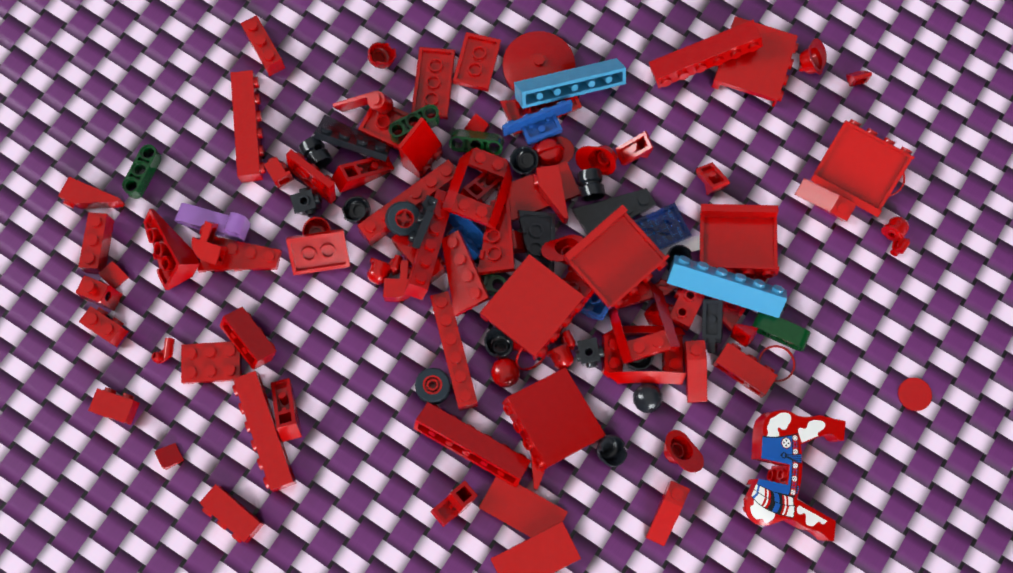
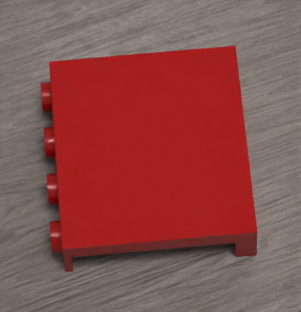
(761, 71)
(862, 167)
(740, 238)
(615, 258)
(533, 307)
(552, 419)

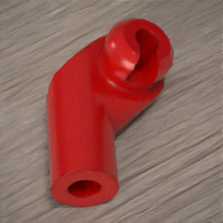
(166, 353)

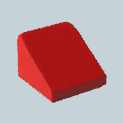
(858, 77)
(477, 124)
(518, 242)
(113, 275)
(652, 315)
(743, 334)
(169, 456)

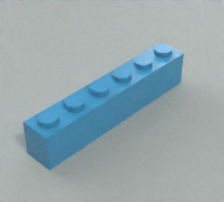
(570, 83)
(727, 286)

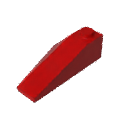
(173, 254)

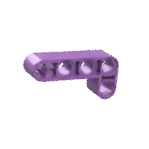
(230, 226)

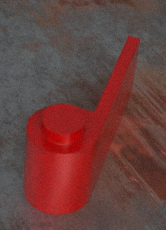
(375, 99)

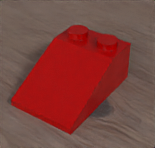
(420, 149)

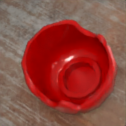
(381, 55)
(315, 225)
(505, 372)

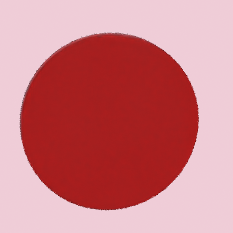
(914, 394)

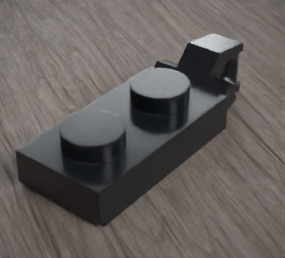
(423, 220)
(712, 323)

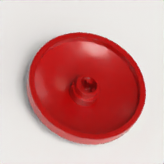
(536, 55)

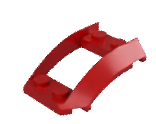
(471, 208)
(649, 344)
(671, 360)

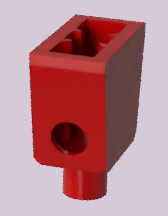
(95, 292)

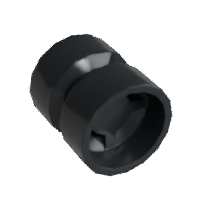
(315, 152)
(591, 184)

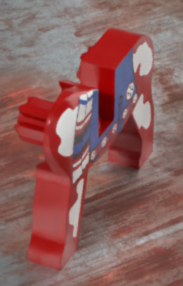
(778, 441)

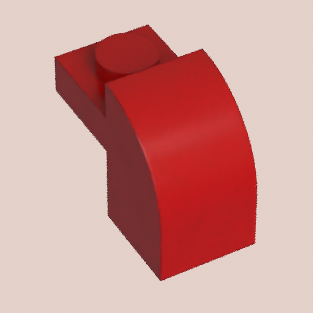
(205, 247)
(395, 288)
(454, 503)

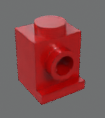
(278, 171)

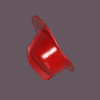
(813, 58)
(554, 151)
(598, 157)
(556, 249)
(681, 451)

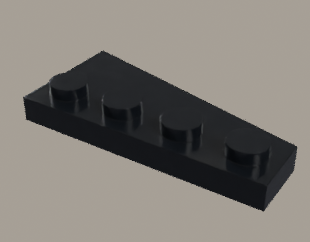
(350, 138)
(594, 214)
(537, 230)

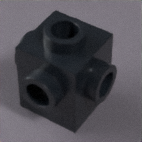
(306, 201)
(586, 346)

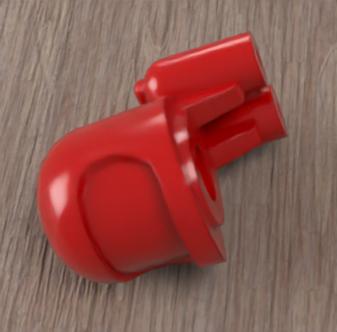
(896, 231)
(381, 269)
(562, 354)

